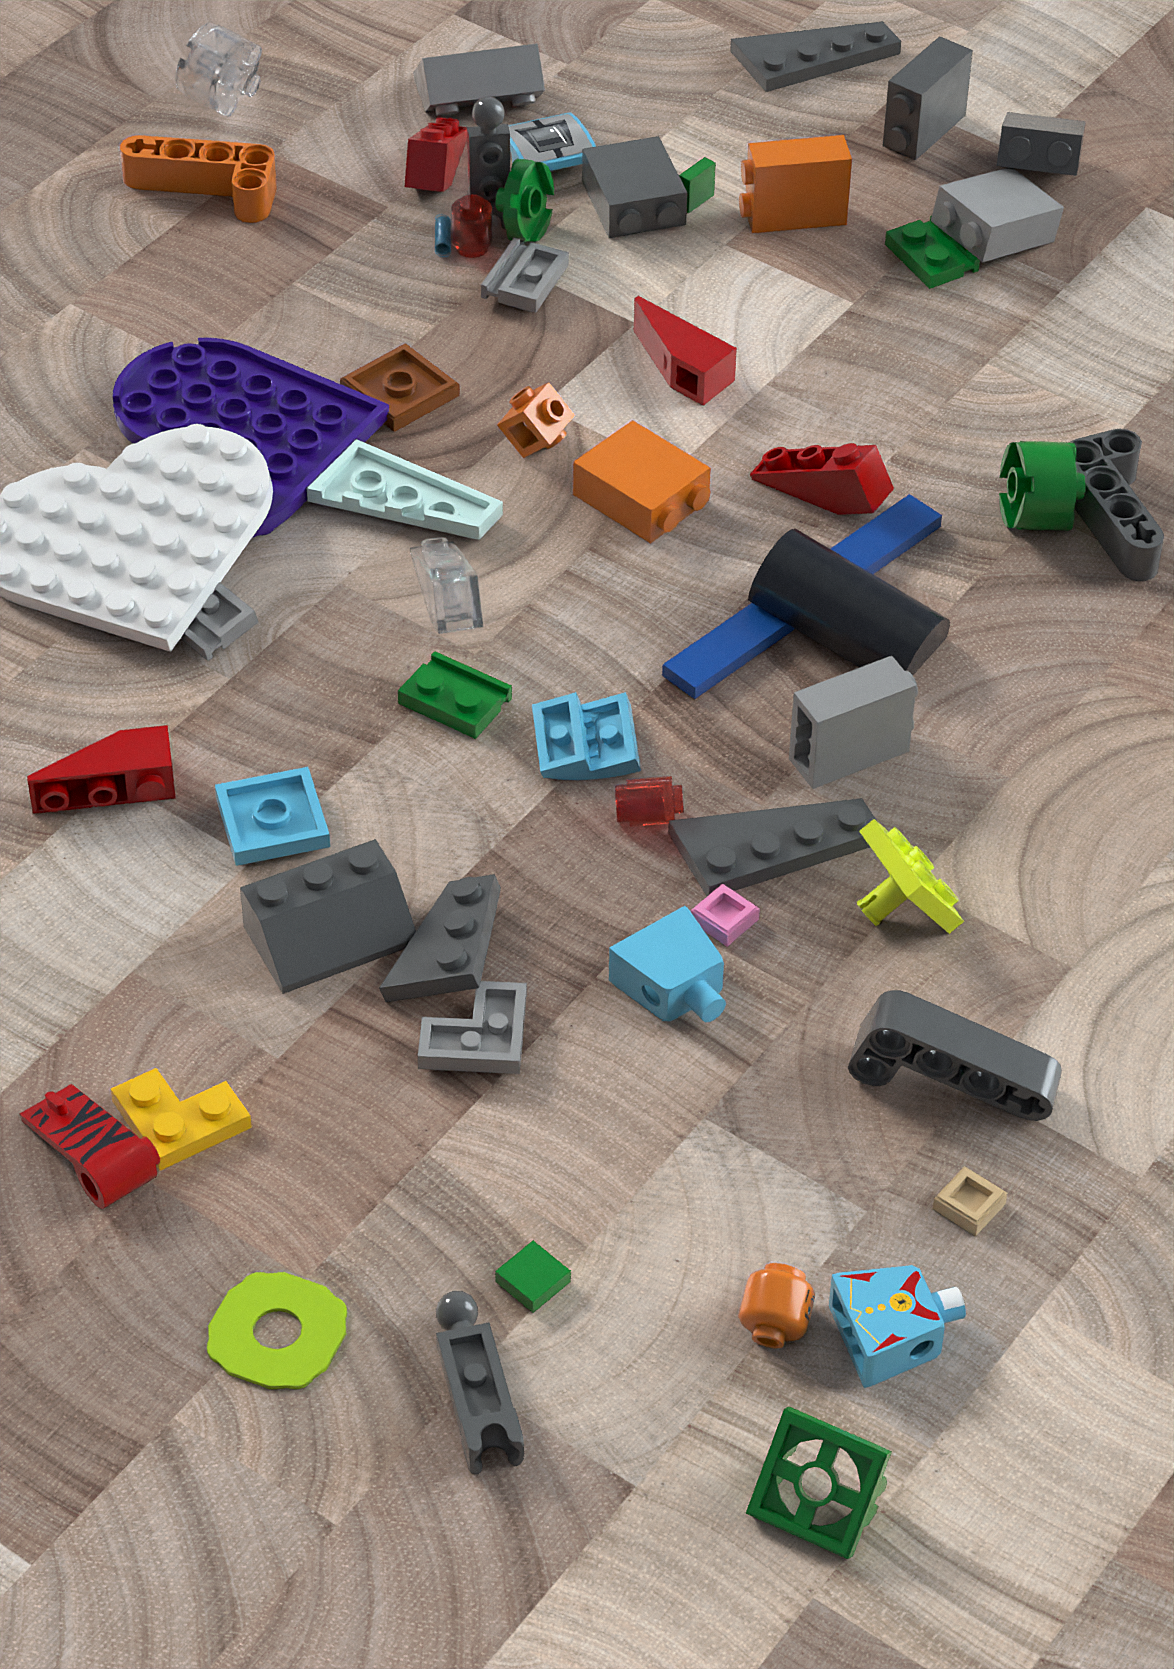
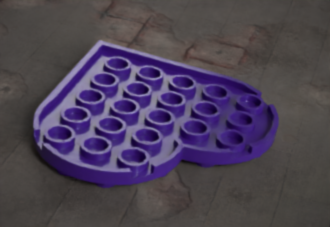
(282, 409)

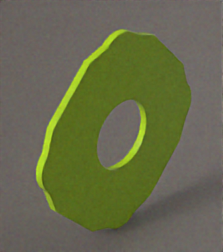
(291, 1367)

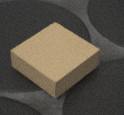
(969, 1201)

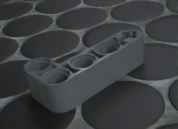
(1112, 507)
(953, 1052)

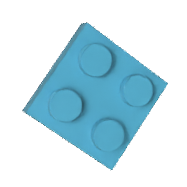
(272, 816)

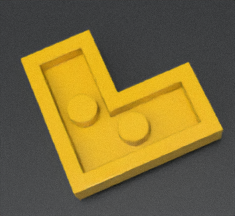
(176, 1126)

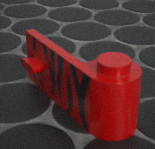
(103, 1150)

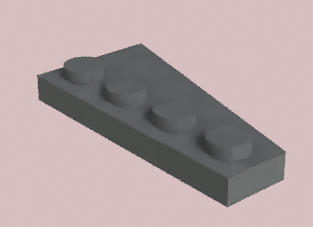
(809, 54)
(768, 842)

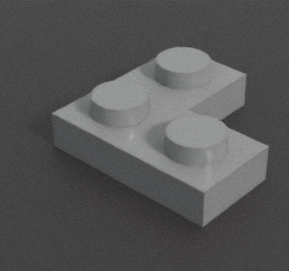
(480, 1044)

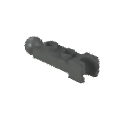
(488, 152)
(476, 1382)

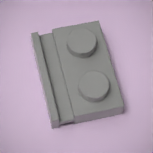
(525, 275)
(219, 622)

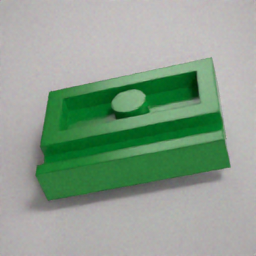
(930, 253)
(454, 695)

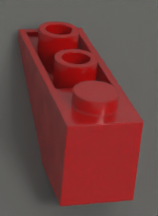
(435, 155)
(683, 353)
(832, 478)
(112, 771)

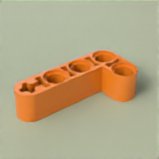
(204, 168)

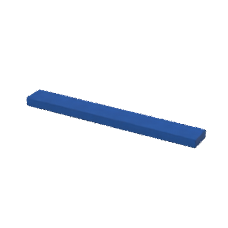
(755, 629)

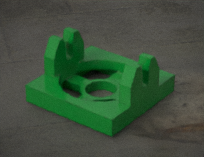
(870, 1463)

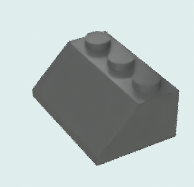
(327, 916)

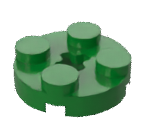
(525, 200)

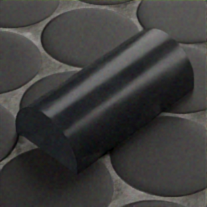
(845, 605)

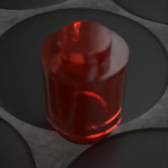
(471, 225)
(648, 801)

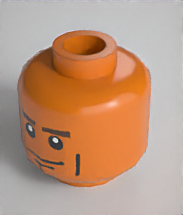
(776, 1305)

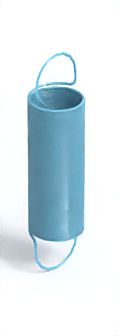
(442, 235)

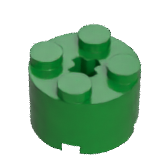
(1040, 485)

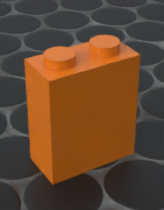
(796, 184)
(641, 481)

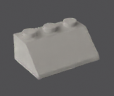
(466, 77)

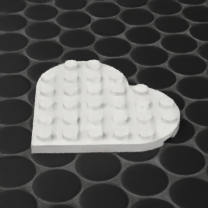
(137, 540)

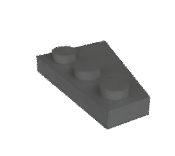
(449, 944)

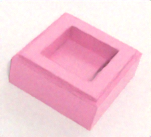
(725, 914)

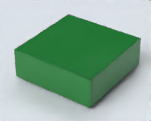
(699, 183)
(533, 1276)

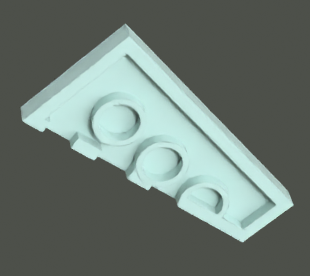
(400, 491)

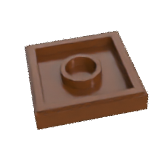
(405, 383)

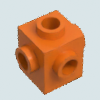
(544, 418)

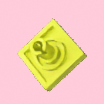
(908, 879)

